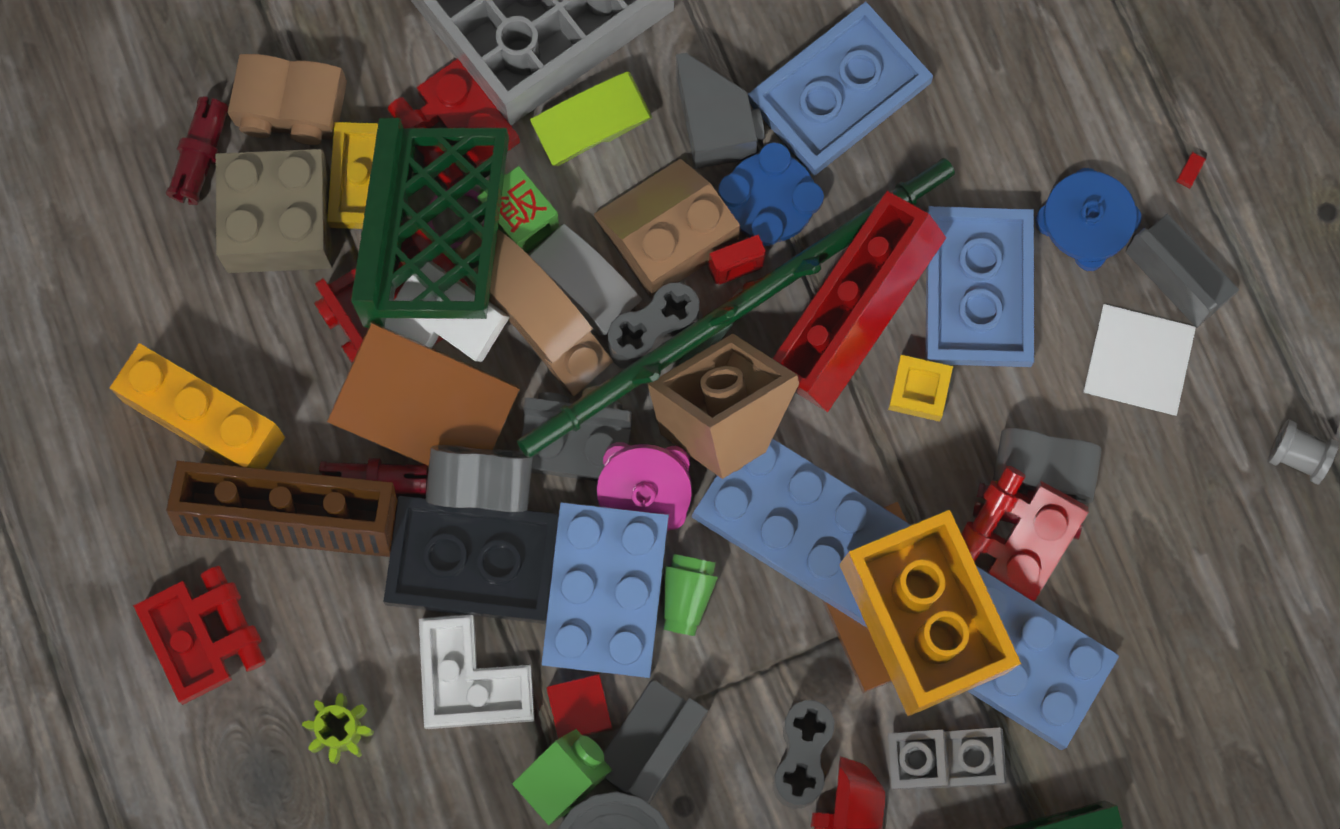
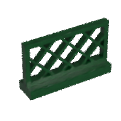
(386, 228)

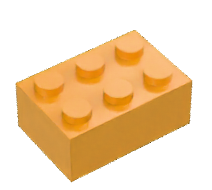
(929, 612)

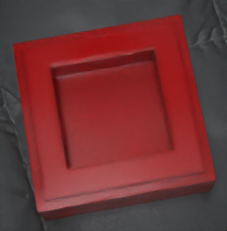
(737, 260)
(579, 706)

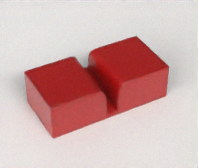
(1191, 170)

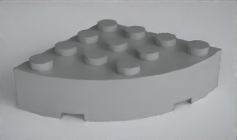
(535, 47)

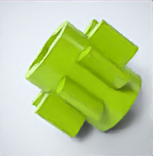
(323, 729)

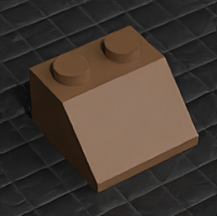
(668, 226)
(723, 404)

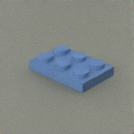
(840, 88)
(981, 288)
(605, 590)

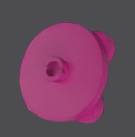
(646, 480)

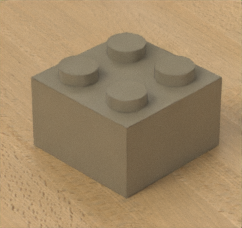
(273, 211)

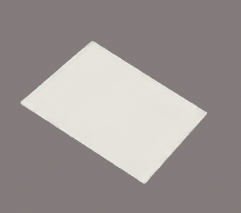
(1139, 359)

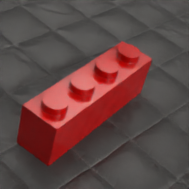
(859, 299)

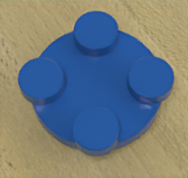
(771, 195)
(1089, 217)

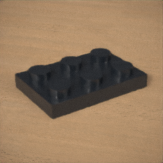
(471, 561)

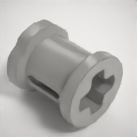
(1303, 451)

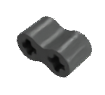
(652, 323)
(1059, 462)
(479, 478)
(803, 754)

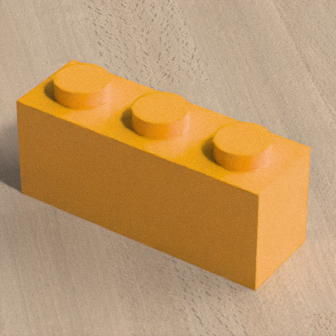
(196, 410)

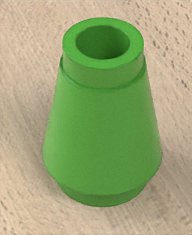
(687, 593)

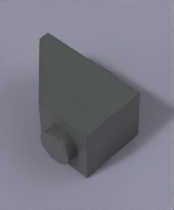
(716, 115)

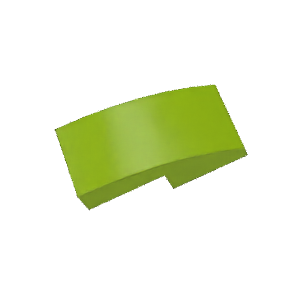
(591, 118)

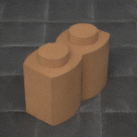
(287, 98)

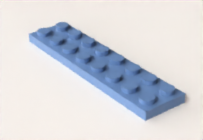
(809, 521)

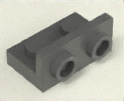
(578, 452)

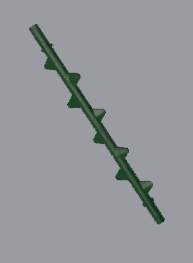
(754, 293)

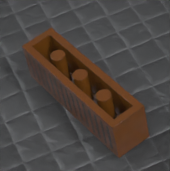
(282, 508)

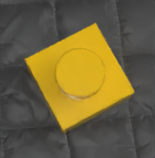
(920, 388)

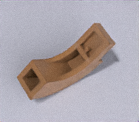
(541, 314)

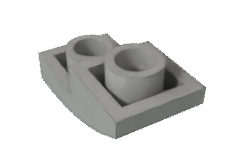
(585, 278)
(947, 758)

